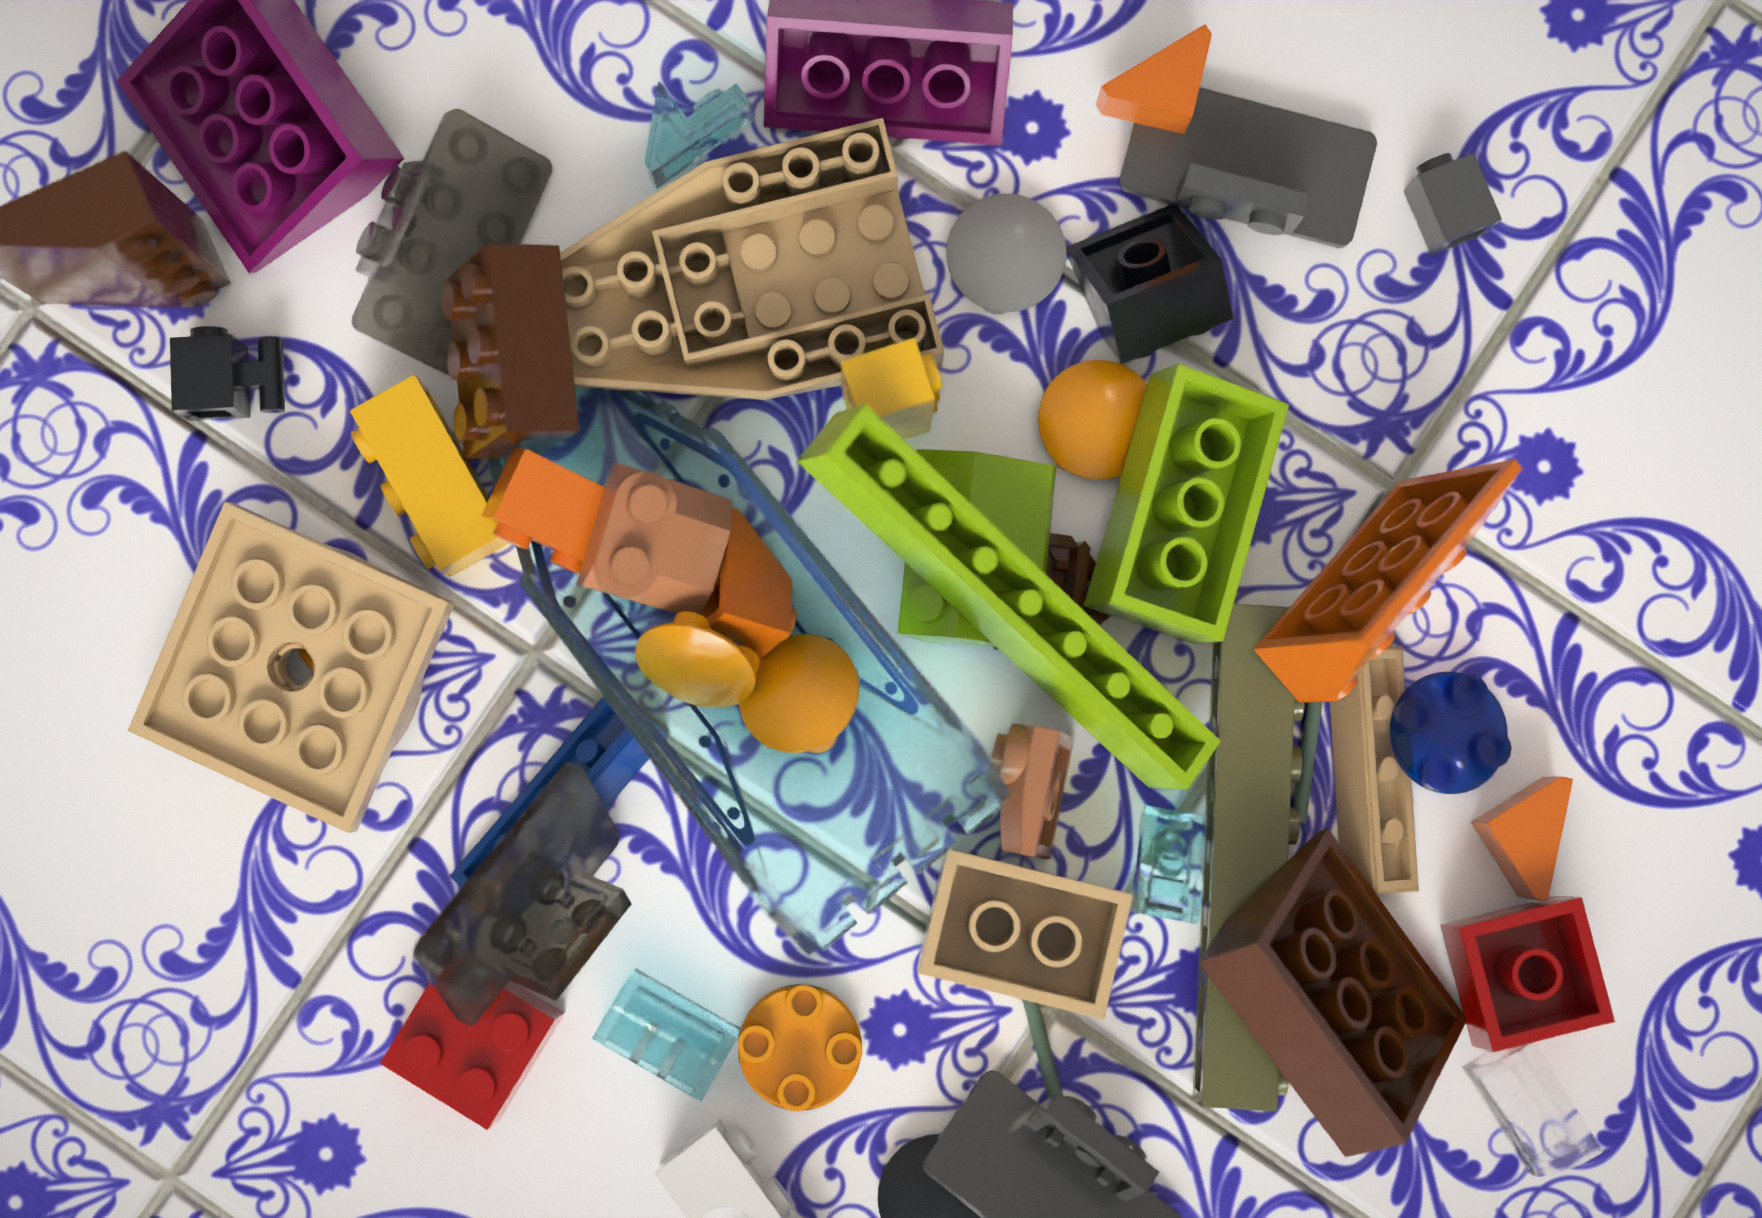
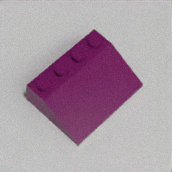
(259, 122)

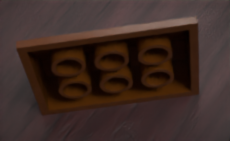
(109, 241)
(1337, 997)

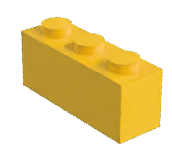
(895, 385)
(426, 476)

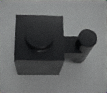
(215, 377)

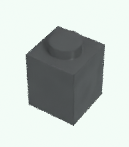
(1451, 202)

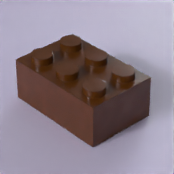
(510, 351)

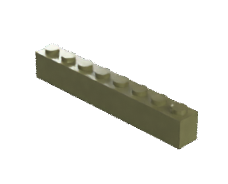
(1243, 845)

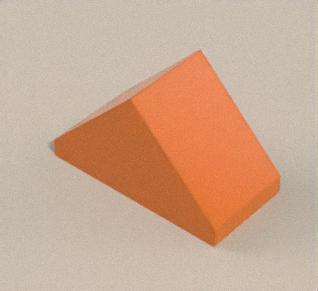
(1162, 87)
(1527, 834)

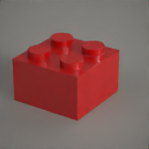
(1527, 973)
(474, 1065)

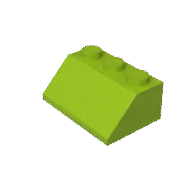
(1015, 499)

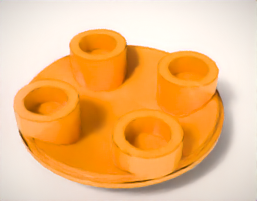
(1091, 418)
(697, 662)
(802, 695)
(799, 1047)

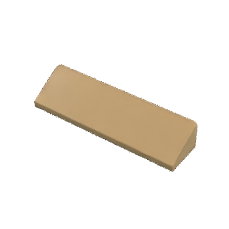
(1370, 786)

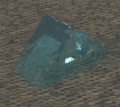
(681, 141)
(1169, 865)

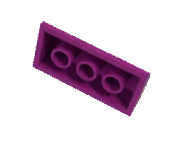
(915, 63)

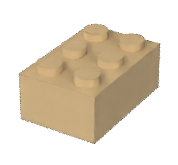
(1024, 933)

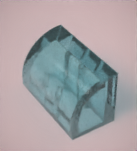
(667, 1034)

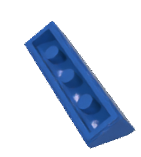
(599, 746)

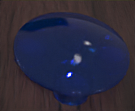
(1449, 732)

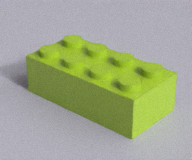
(1187, 504)

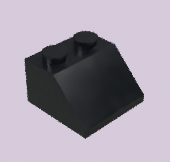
(1151, 283)

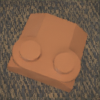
(656, 541)
(1035, 771)

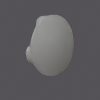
(1006, 253)

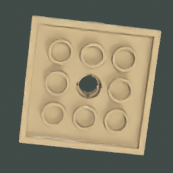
(225, 680)

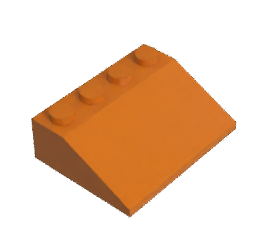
(1380, 579)

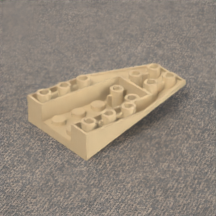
(751, 274)

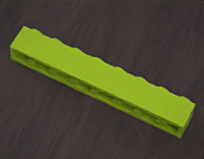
(1008, 598)

